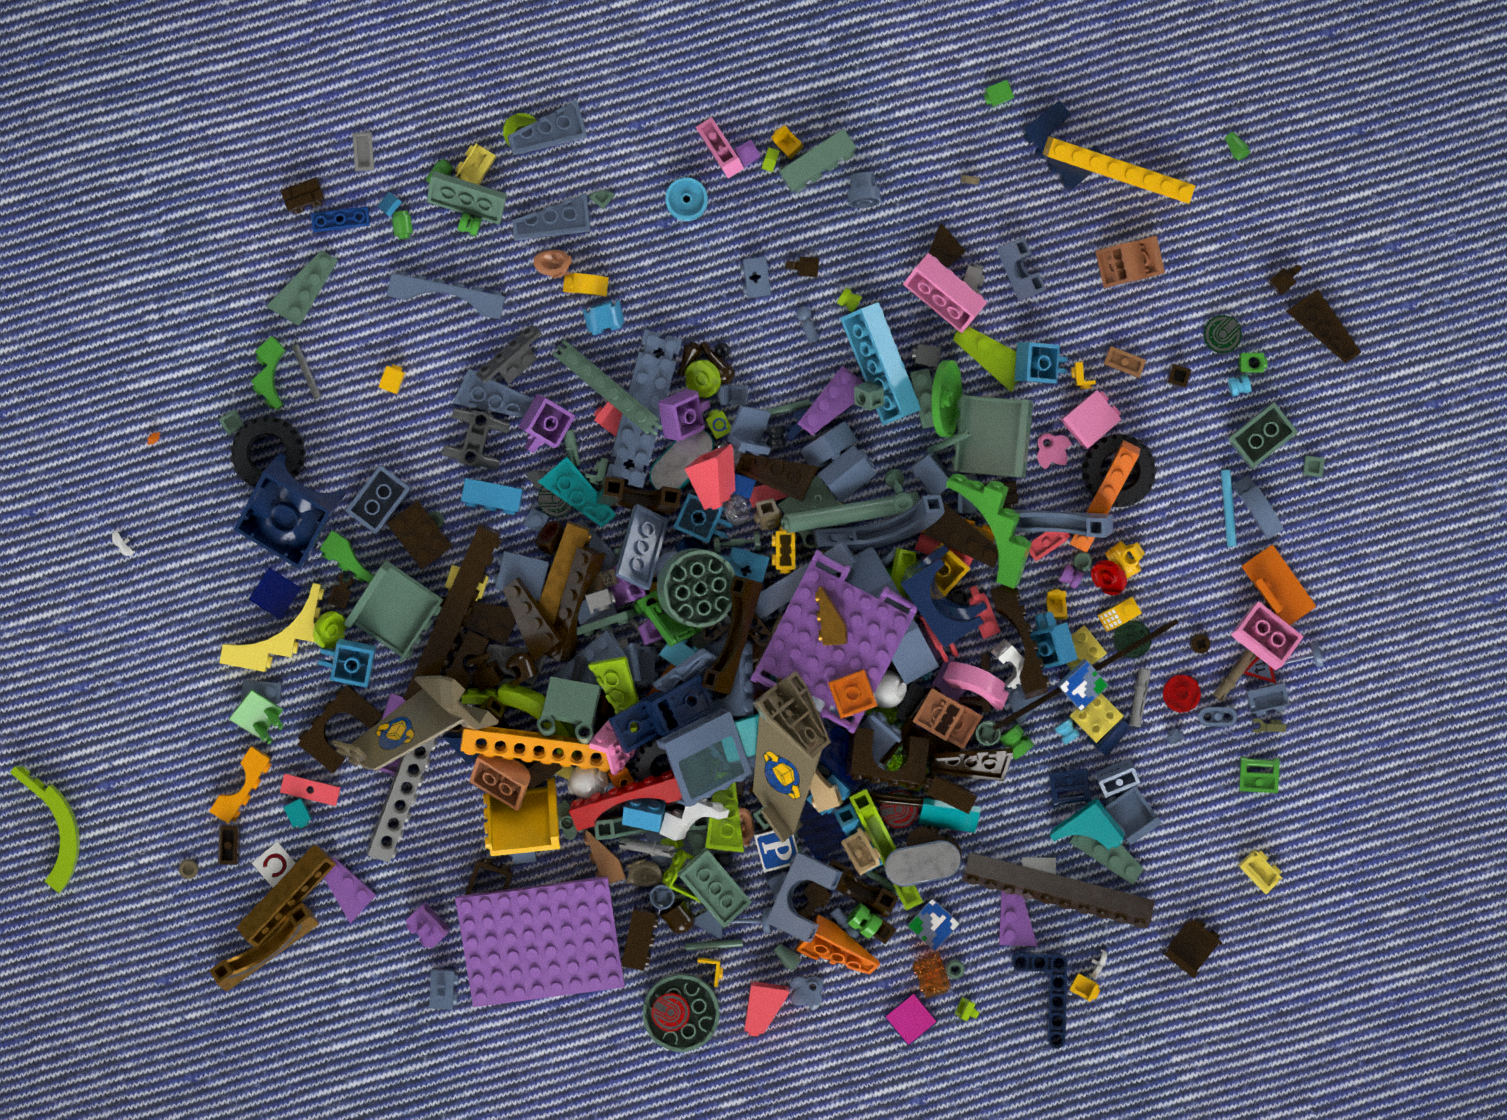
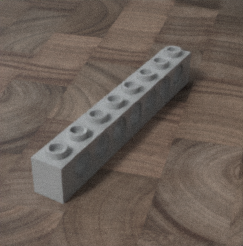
(375, 847)

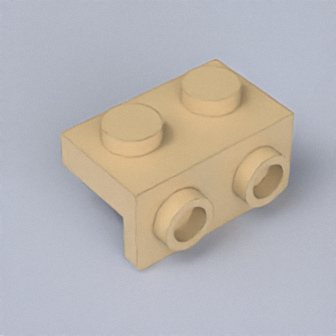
(861, 852)

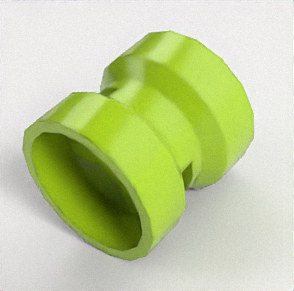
(849, 300)

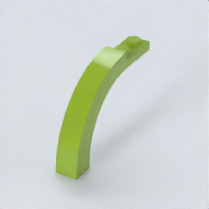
(523, 699)
(67, 827)
(882, 841)

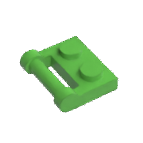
(1259, 781)

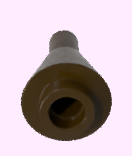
(690, 353)

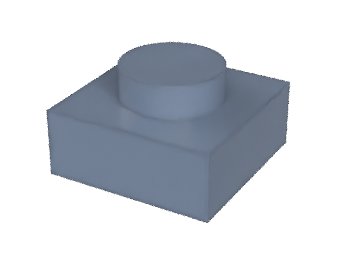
(536, 520)

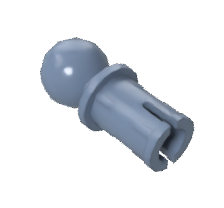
(804, 315)
(841, 919)

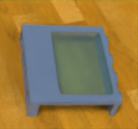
(706, 756)

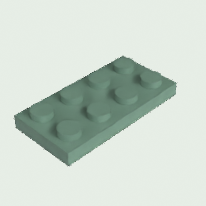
(466, 197)
(714, 887)

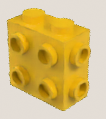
(785, 551)

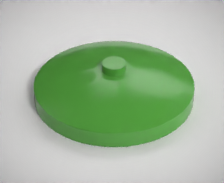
(944, 398)

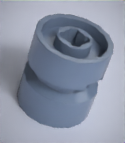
(662, 896)

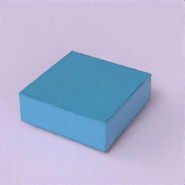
(389, 204)

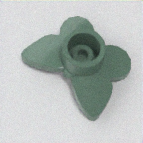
(566, 821)

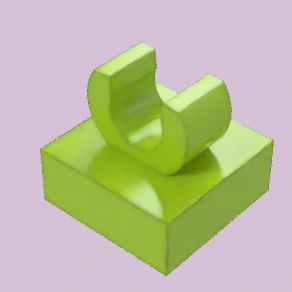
(966, 1009)

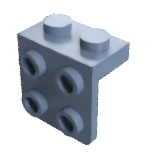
(749, 429)

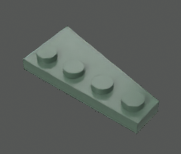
(303, 289)
(1115, 859)

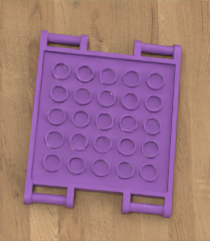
(872, 633)

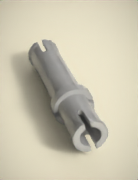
(1141, 689)
(653, 848)

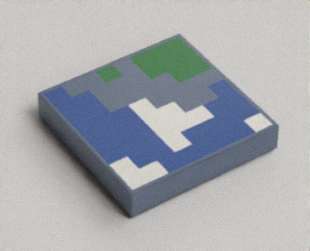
(1082, 685)
(933, 924)

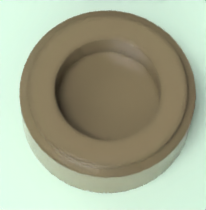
(969, 179)
(188, 869)

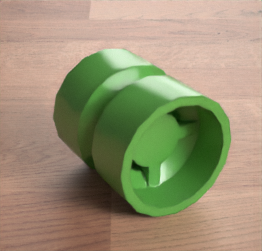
(1016, 740)
(870, 923)

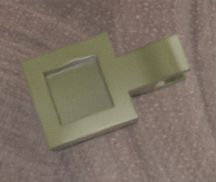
(1274, 726)

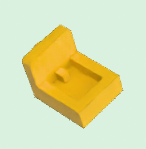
(786, 141)
(1078, 373)
(1057, 603)
(1085, 987)

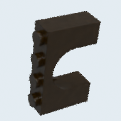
(614, 493)
(315, 739)
(862, 764)
(949, 792)

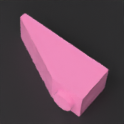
(720, 147)

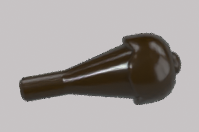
(726, 370)

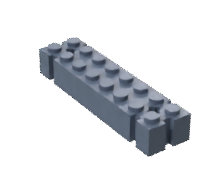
(648, 386)

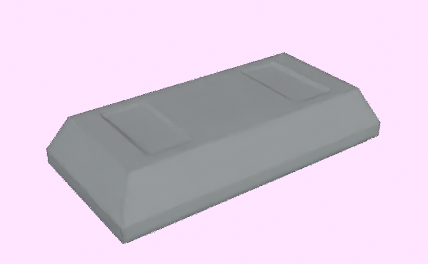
(363, 151)

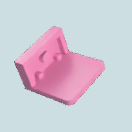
(607, 742)

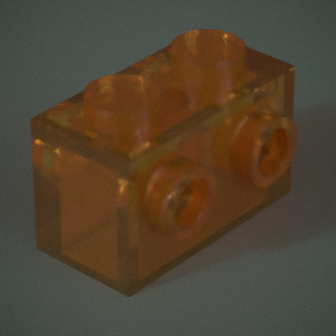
(931, 974)

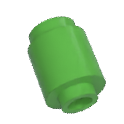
(402, 224)

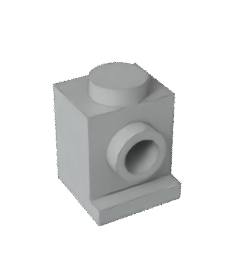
(974, 277)
(600, 600)

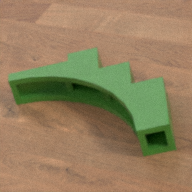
(1003, 522)

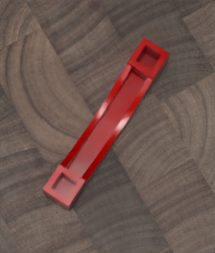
(586, 811)

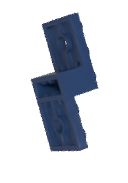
(661, 714)

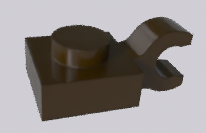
(806, 266)

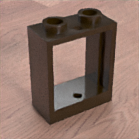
(487, 864)

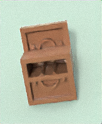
(1130, 262)
(947, 718)

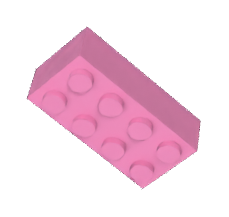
(945, 293)

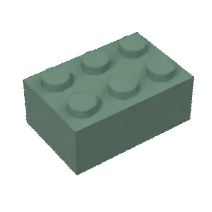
(1262, 435)

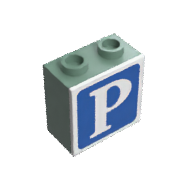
(773, 852)

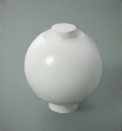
(890, 690)
(587, 782)

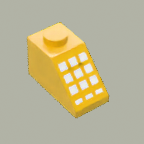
(1119, 614)

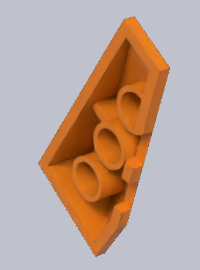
(838, 947)

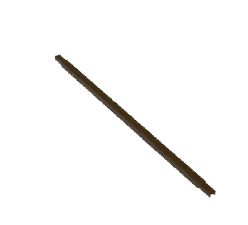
(1099, 666)

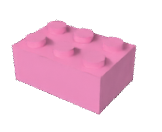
(1267, 635)

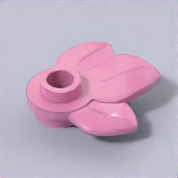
(1054, 452)

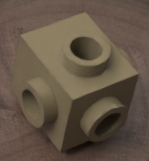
(767, 514)

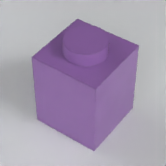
(747, 153)

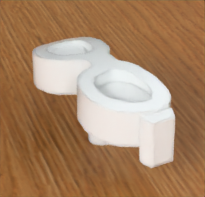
(124, 549)
(1100, 964)

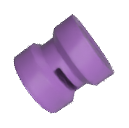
(1071, 576)

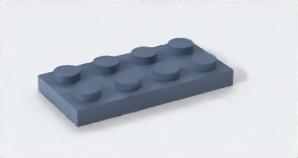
(641, 547)
(600, 649)

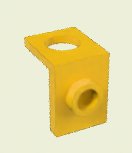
(719, 970)

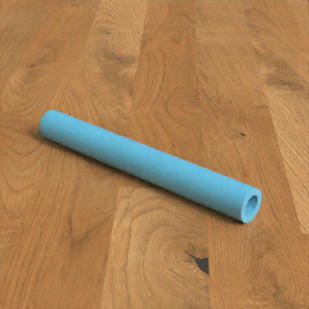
(1228, 508)

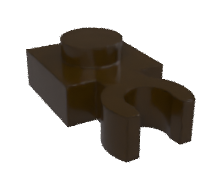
(340, 595)

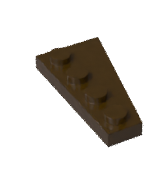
(1322, 322)
(785, 476)
(963, 537)
(532, 622)
(978, 764)

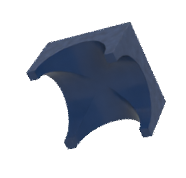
(286, 514)
(945, 618)

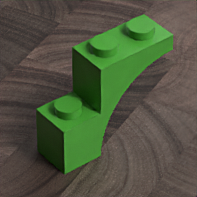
(264, 382)

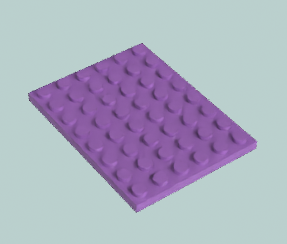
(540, 941)

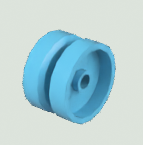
(690, 188)

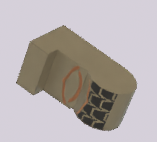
(603, 580)

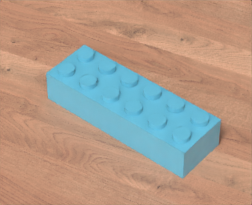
(881, 361)

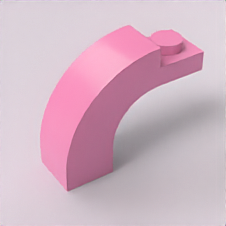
(977, 680)

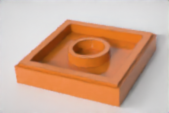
(852, 694)

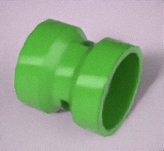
(474, 224)

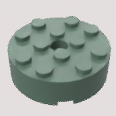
(678, 584)
(703, 1012)

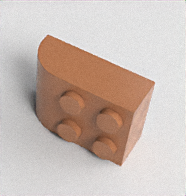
(501, 778)

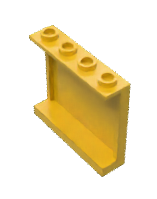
(526, 830)

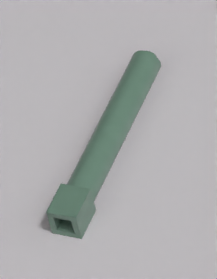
(842, 514)

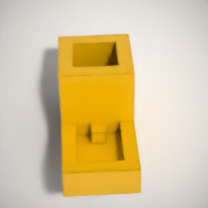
(586, 284)

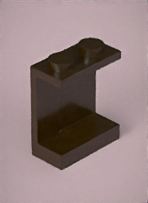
(1192, 946)

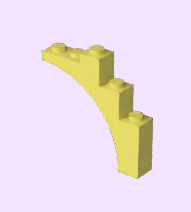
(257, 655)

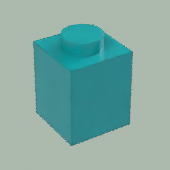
(298, 813)

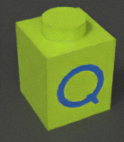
(718, 423)

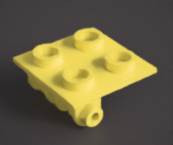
(1085, 647)
(1097, 717)

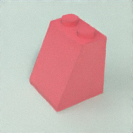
(713, 476)
(763, 1005)

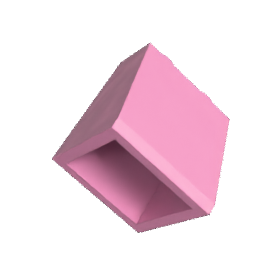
(1091, 419)

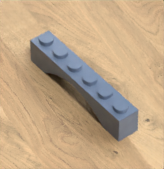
(406, 287)
(1068, 522)

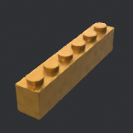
(573, 537)
(286, 895)

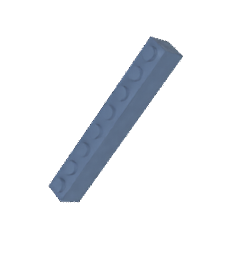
(781, 593)

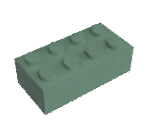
(818, 160)

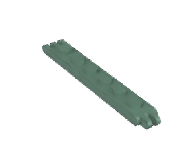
(607, 388)

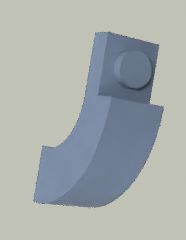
(1258, 506)

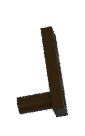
(979, 701)

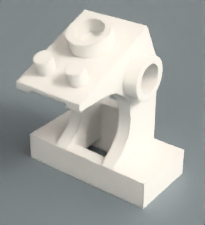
(1006, 652)

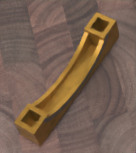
(234, 970)

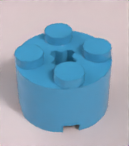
(604, 316)

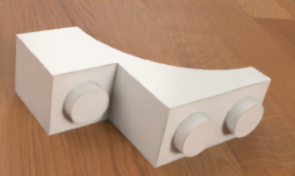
(678, 822)

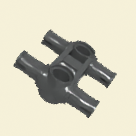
(476, 438)

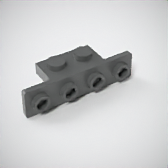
(512, 359)

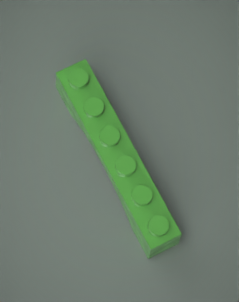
(340, 550)

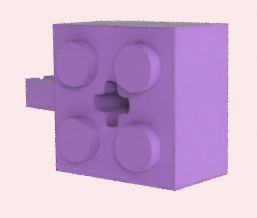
(682, 414)
(541, 432)
(427, 925)

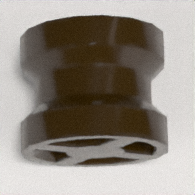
(1197, 641)

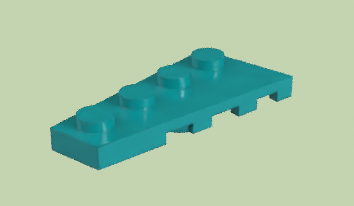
(573, 488)

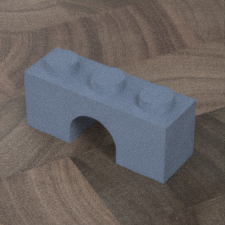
(1023, 283)

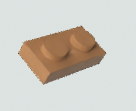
(1124, 362)

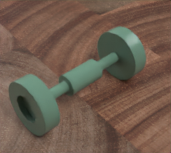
(894, 479)
(737, 542)

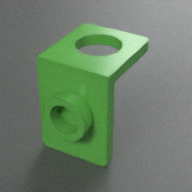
(641, 604)

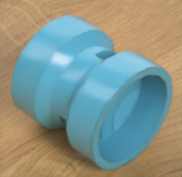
(1239, 385)
(1067, 731)

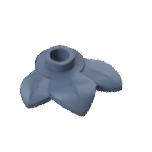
(804, 993)

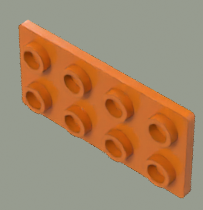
(1278, 585)

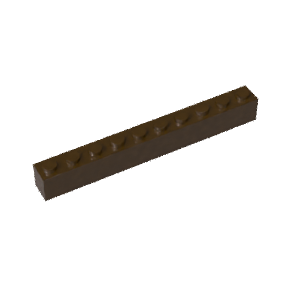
(456, 606)
(1058, 890)

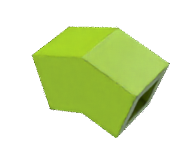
(770, 159)
(677, 844)

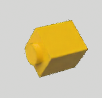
(392, 379)

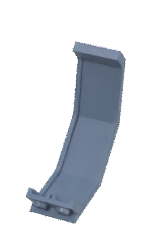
(913, 654)

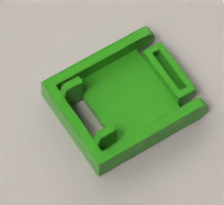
(671, 630)

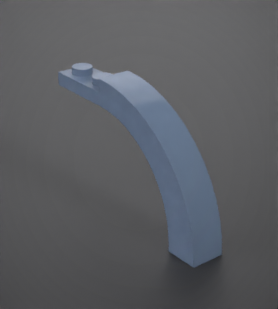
(884, 533)

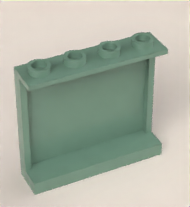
(997, 437)
(395, 610)

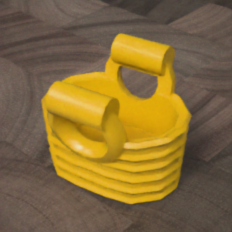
(1119, 555)

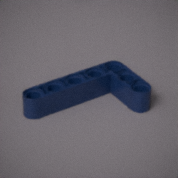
(1053, 991)

